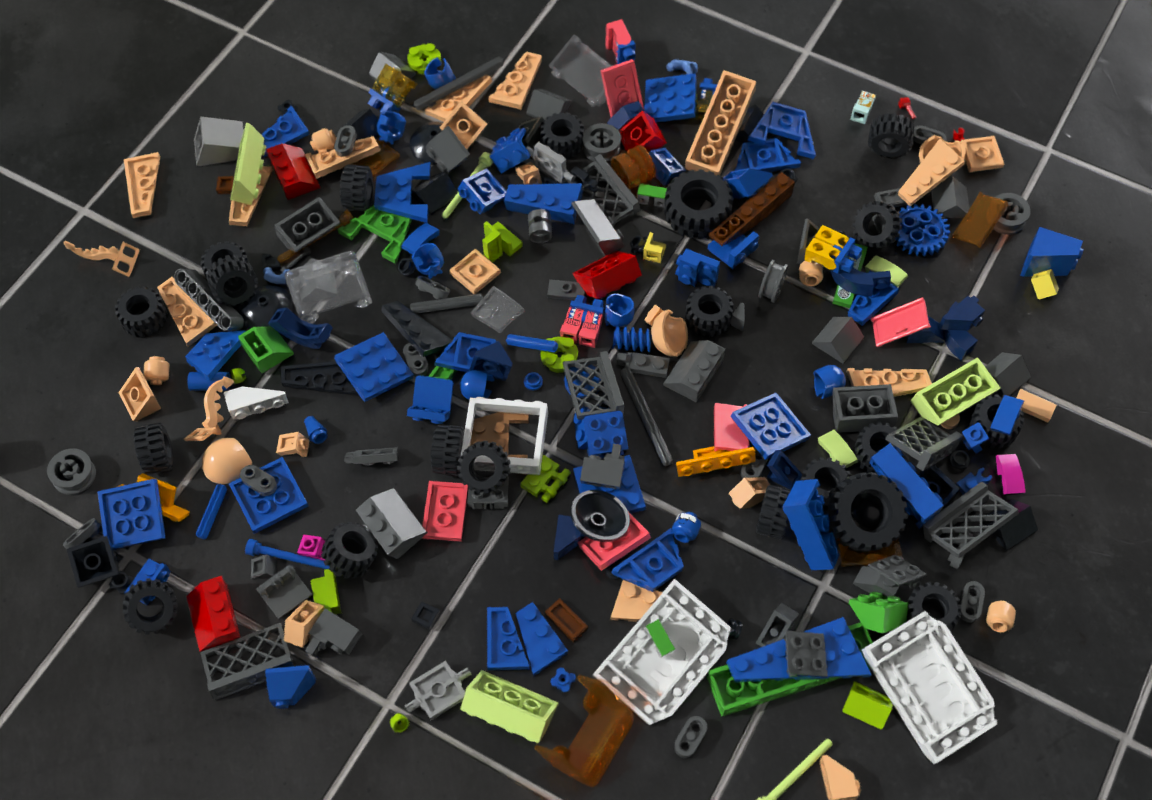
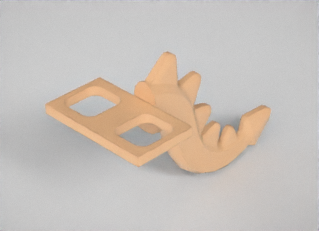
(105, 253)
(211, 408)

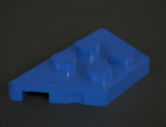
(766, 157)
(461, 350)
(213, 352)
(652, 564)

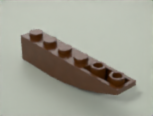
(754, 210)

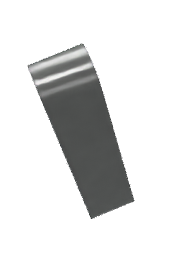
(199, 291)

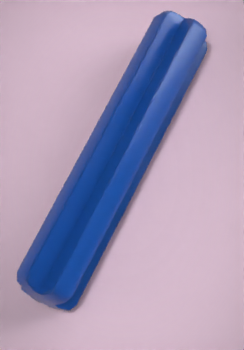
(532, 343)
(211, 511)

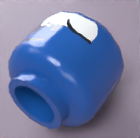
(686, 527)

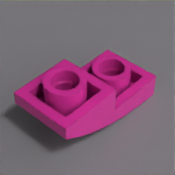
(1011, 473)
(311, 546)

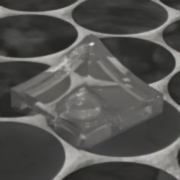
(497, 310)

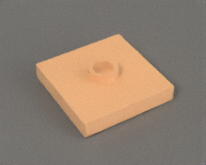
(982, 154)
(475, 271)

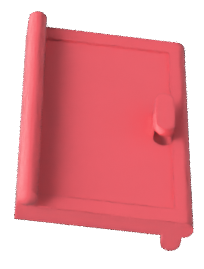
(900, 322)
(726, 432)

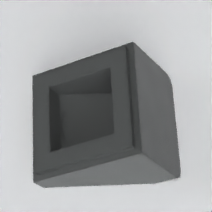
(738, 317)
(263, 567)

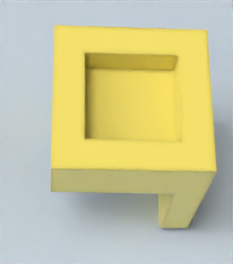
(653, 250)
(1044, 284)

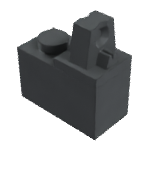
(605, 472)
(332, 632)

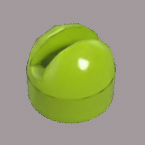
(237, 375)
(399, 727)

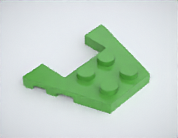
(384, 224)

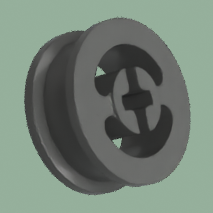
(611, 141)
(1015, 219)
(773, 281)
(66, 463)

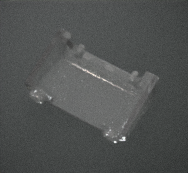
(581, 70)
(327, 286)

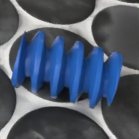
(632, 339)

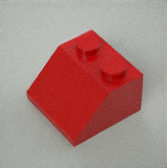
(642, 131)

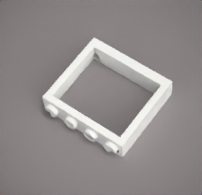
(517, 465)

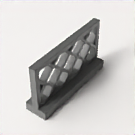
(618, 187)
(604, 372)
(931, 451)
(959, 511)
(251, 674)

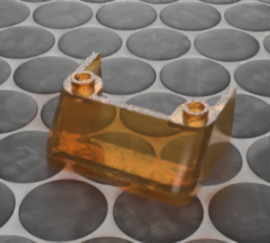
(598, 737)

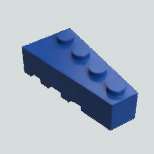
(549, 197)
(916, 491)
(811, 525)

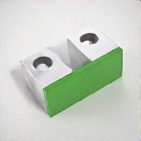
(647, 191)
(662, 642)

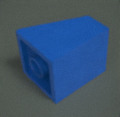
(1052, 252)

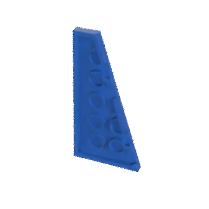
(770, 661)

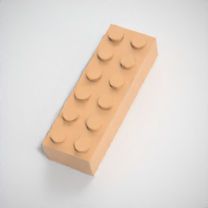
(720, 123)

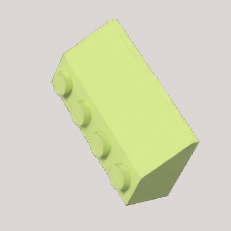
(248, 166)
(955, 392)
(509, 706)

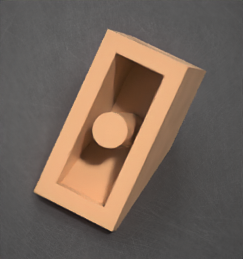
(749, 492)
(301, 622)
(838, 780)

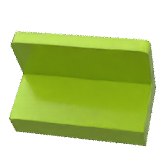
(510, 242)
(492, 243)
(326, 592)
(868, 705)

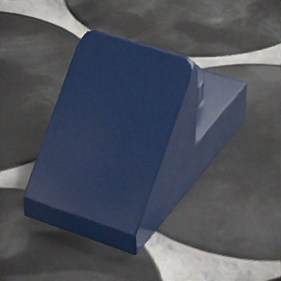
(783, 470)

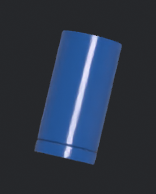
(197, 381)

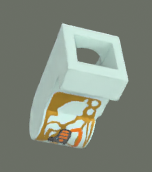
(863, 106)

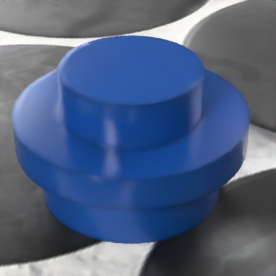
(533, 381)

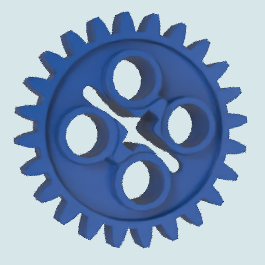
(922, 230)

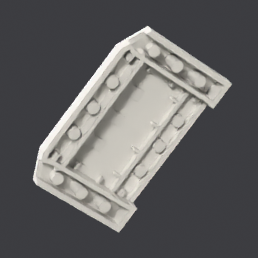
(659, 685)
(931, 685)

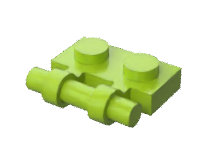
(538, 483)

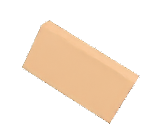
(1036, 406)

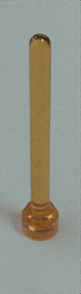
(344, 220)

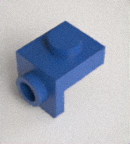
(974, 437)

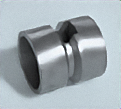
(539, 226)

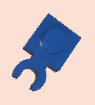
(971, 481)

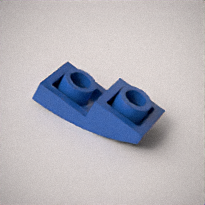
(419, 237)
(1007, 414)

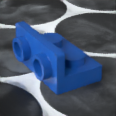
(665, 165)
(154, 571)

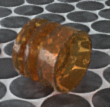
(634, 167)

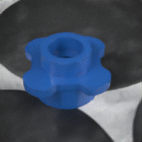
(563, 686)

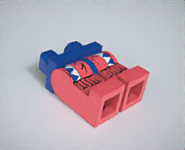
(620, 41)
(583, 321)

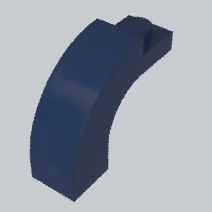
(862, 282)
(298, 330)
(960, 341)

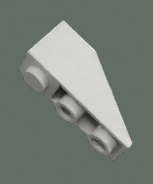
(248, 401)

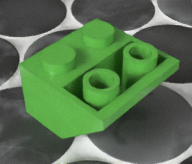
(265, 347)
(880, 612)

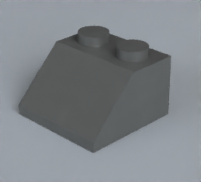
(447, 151)

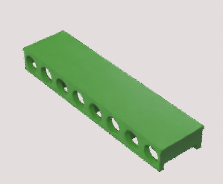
(737, 696)

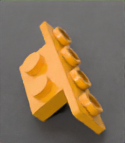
(708, 460)
(167, 496)

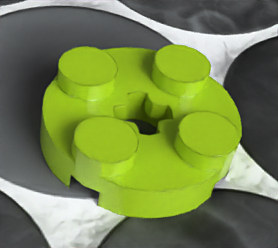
(416, 56)
(566, 346)

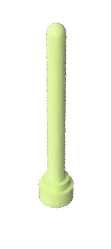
(484, 162)
(798, 771)

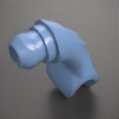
(689, 67)
(271, 277)

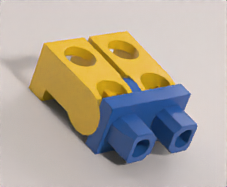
(832, 250)

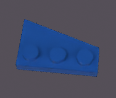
(286, 130)
(867, 306)
(540, 640)
(503, 643)

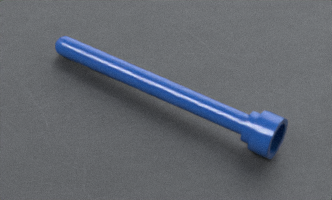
(254, 548)

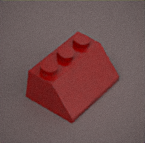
(292, 170)
(608, 274)
(212, 614)

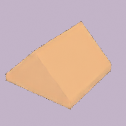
(465, 124)
(138, 396)

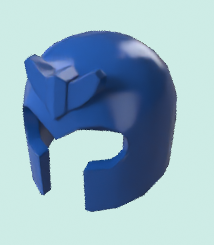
(438, 78)
(390, 126)
(428, 259)
(620, 310)
(828, 378)
(474, 384)

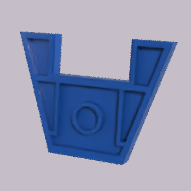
(788, 123)
(395, 192)

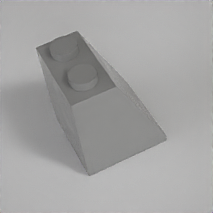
(217, 140)

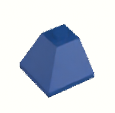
(288, 684)

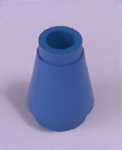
(315, 430)

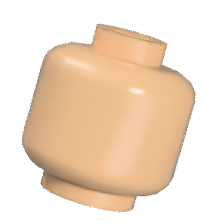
(323, 140)
(810, 273)
(156, 370)
(1001, 616)

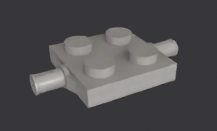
(550, 163)
(438, 690)

